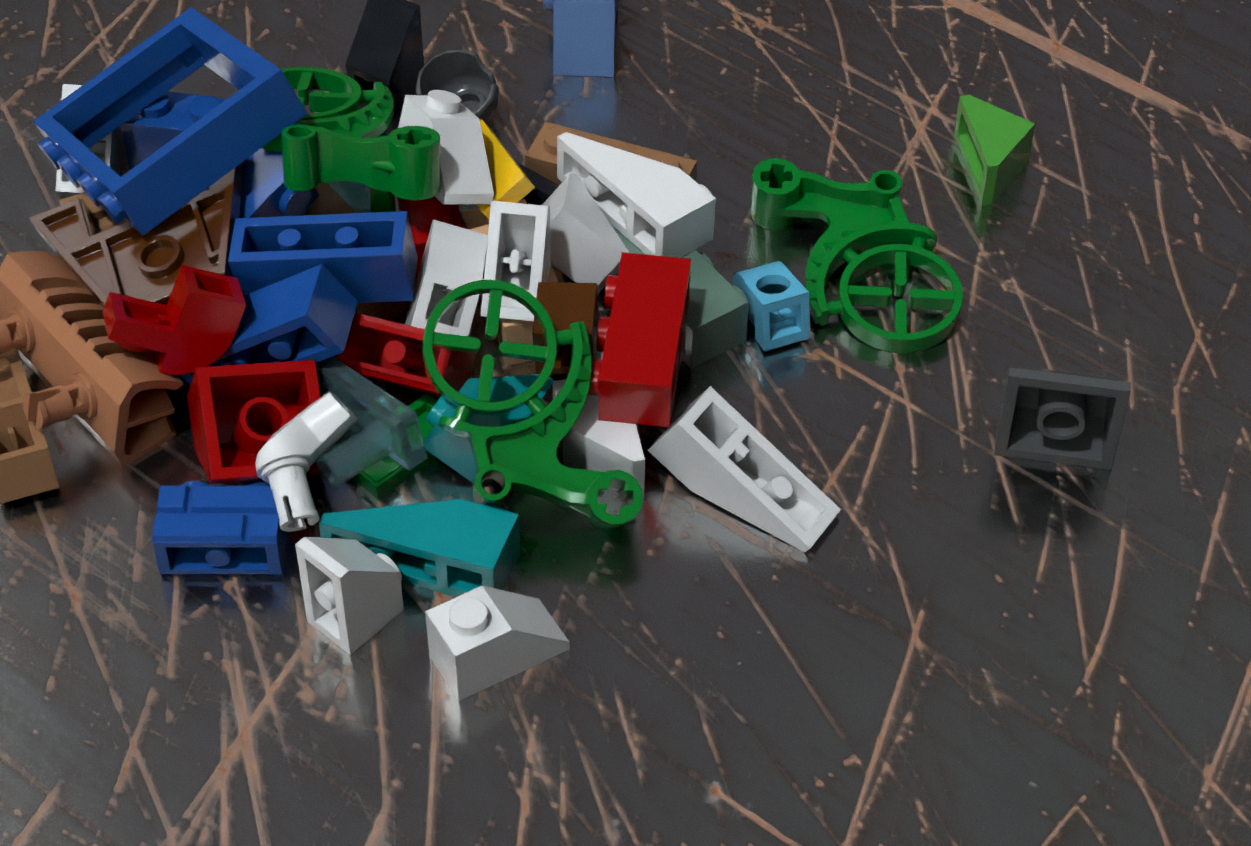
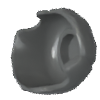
(463, 75)

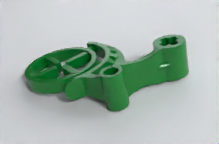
(345, 143)
(866, 232)
(525, 453)

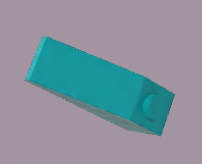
(436, 543)

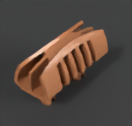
(66, 343)

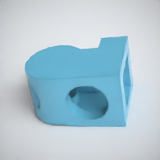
(776, 304)

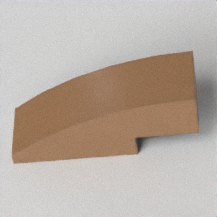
(24, 452)

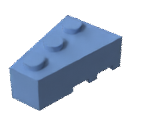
(583, 37)

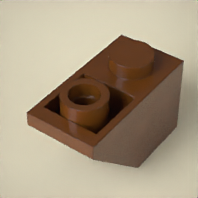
(566, 305)

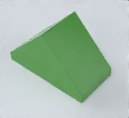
(992, 145)

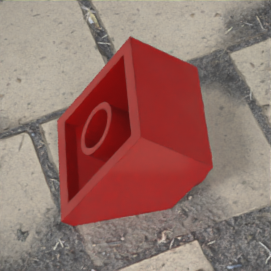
(241, 408)

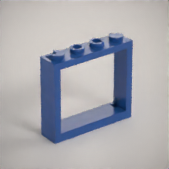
(196, 155)

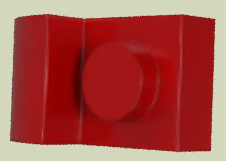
(188, 330)

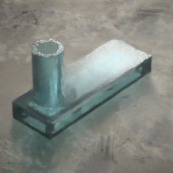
(381, 430)

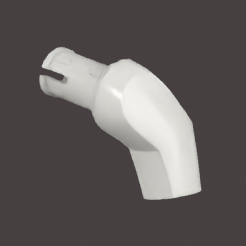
(293, 450)

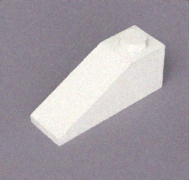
(641, 197)
(742, 472)

